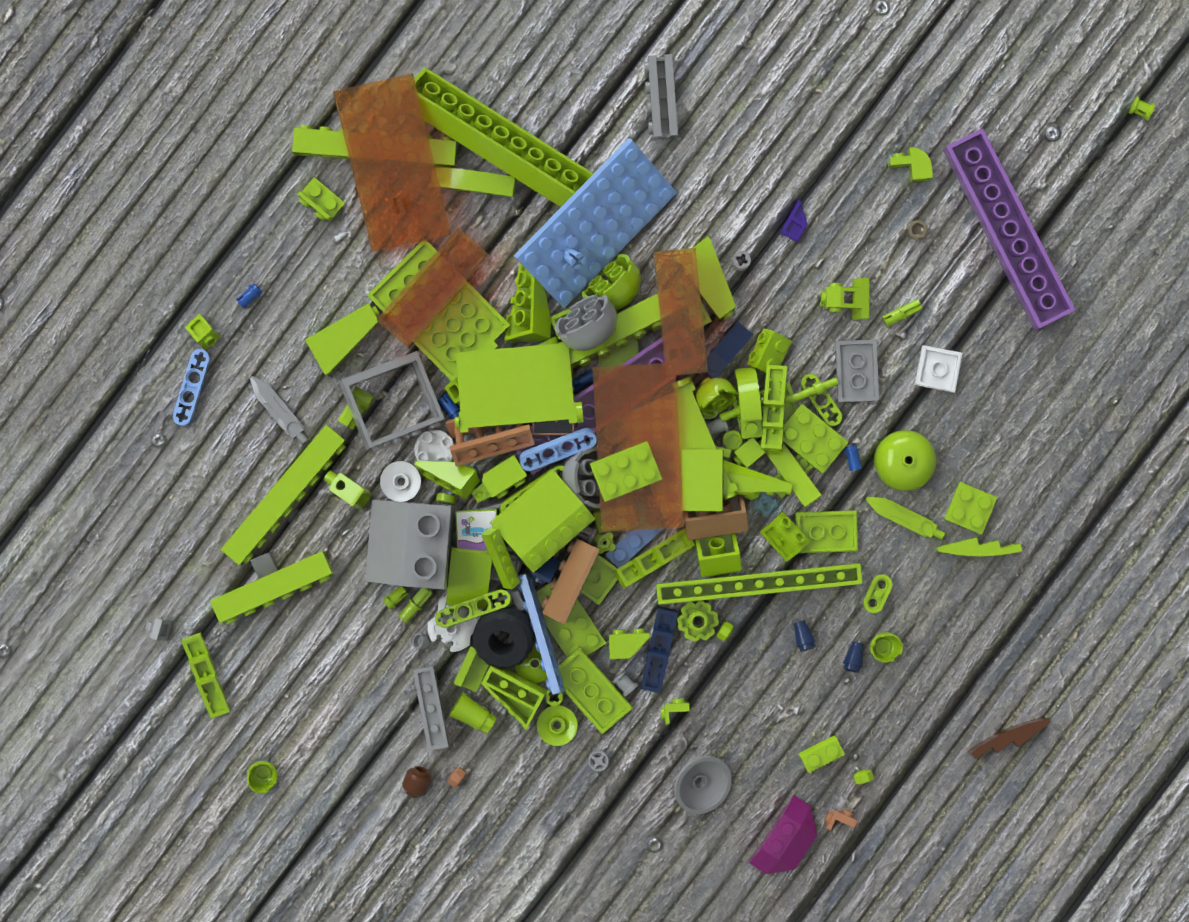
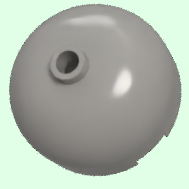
(587, 323)
(580, 478)

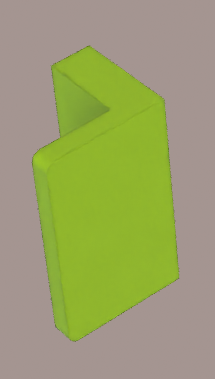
(471, 671)

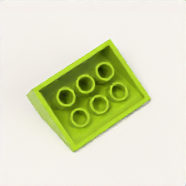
(542, 520)

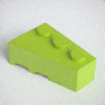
(515, 692)

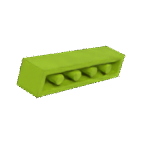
(500, 558)

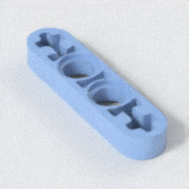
(194, 388)
(556, 446)

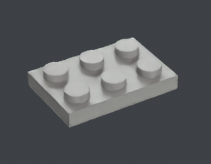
(857, 370)

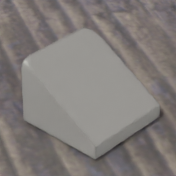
(264, 565)

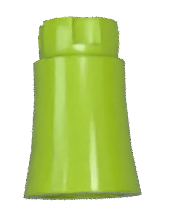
(472, 714)

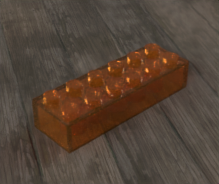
(433, 288)
(680, 312)

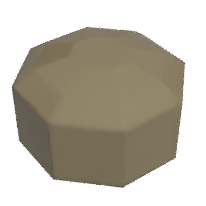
(917, 230)

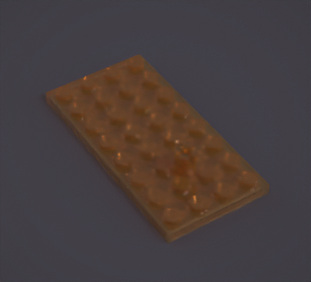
(392, 162)
(633, 408)

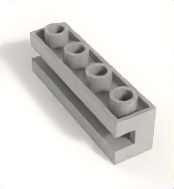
(662, 97)
(431, 707)

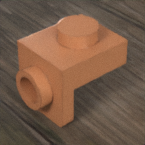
(845, 817)

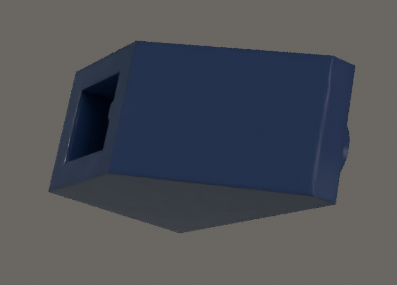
(546, 571)

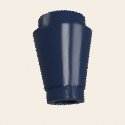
(804, 637)
(854, 657)

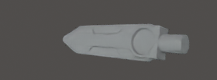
(278, 410)

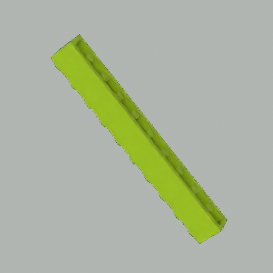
(758, 583)

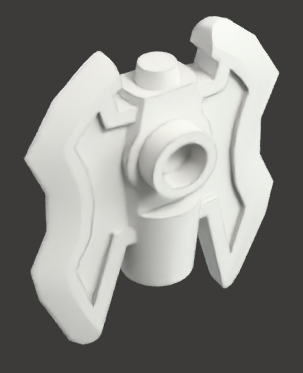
(458, 634)

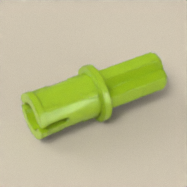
(902, 313)
(415, 604)

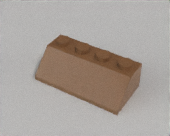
(571, 580)

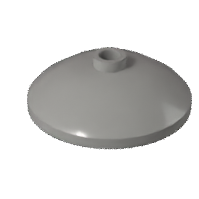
(708, 790)

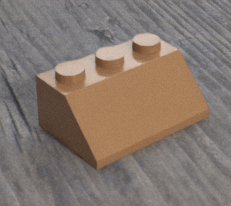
(716, 523)

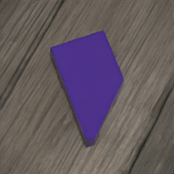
(795, 223)

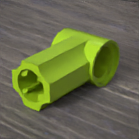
(363, 401)

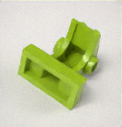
(833, 298)

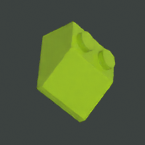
(718, 555)

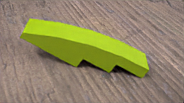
(476, 181)
(774, 408)
(971, 547)
(653, 558)
(205, 675)

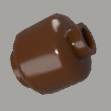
(416, 781)

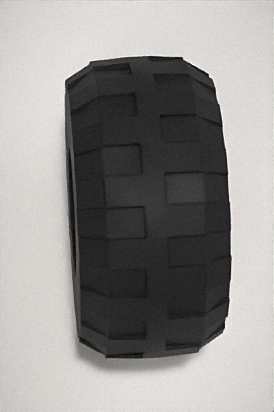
(498, 653)

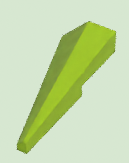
(751, 481)

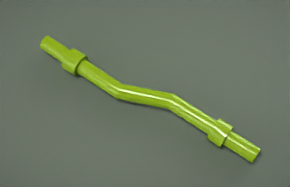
(817, 388)

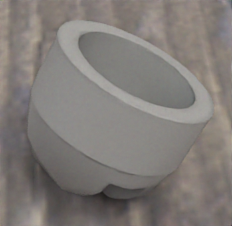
(420, 641)

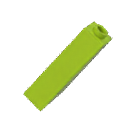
(712, 281)
(341, 338)

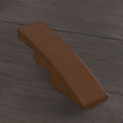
(1017, 734)

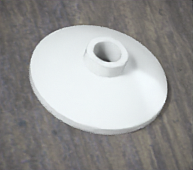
(390, 478)

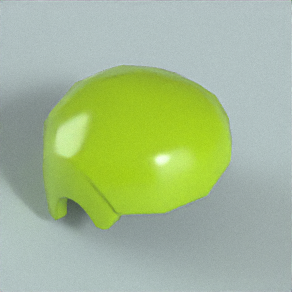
(886, 647)
(261, 776)

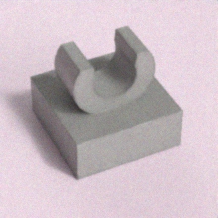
(160, 628)

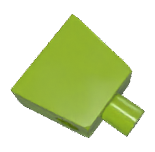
(353, 492)

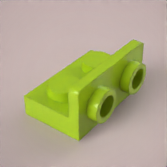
(321, 199)
(785, 536)

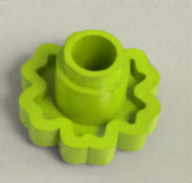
(702, 630)

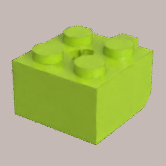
(500, 479)

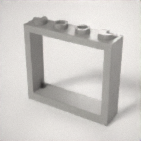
(415, 361)

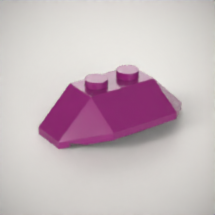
(787, 839)

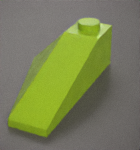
(530, 311)

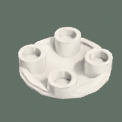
(434, 446)

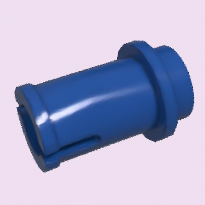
(249, 295)
(584, 379)
(449, 406)
(853, 457)

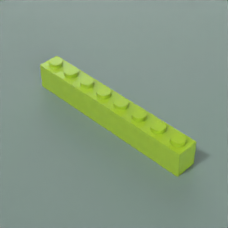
(332, 145)
(283, 495)

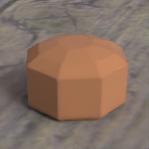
(456, 777)

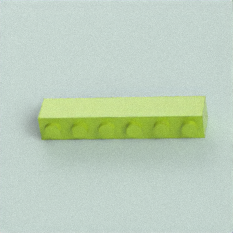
(271, 587)

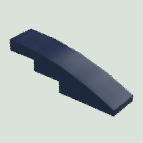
(659, 649)

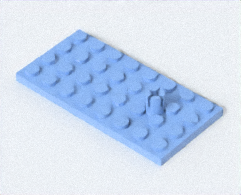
(596, 223)

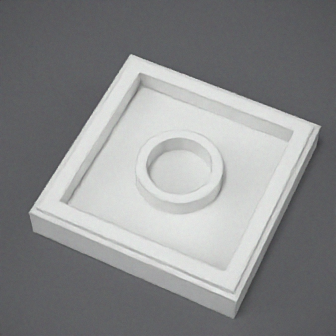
(938, 369)

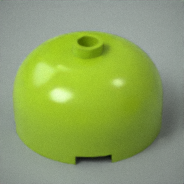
(624, 278)
(891, 464)

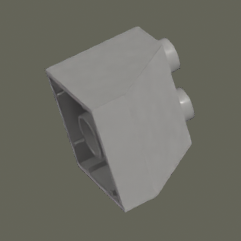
(410, 544)

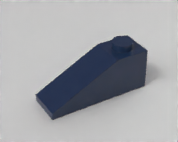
(727, 349)

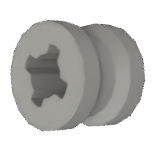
(597, 763)

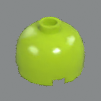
(715, 395)

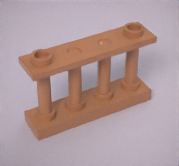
(487, 446)

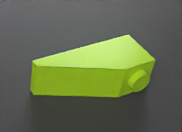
(456, 479)

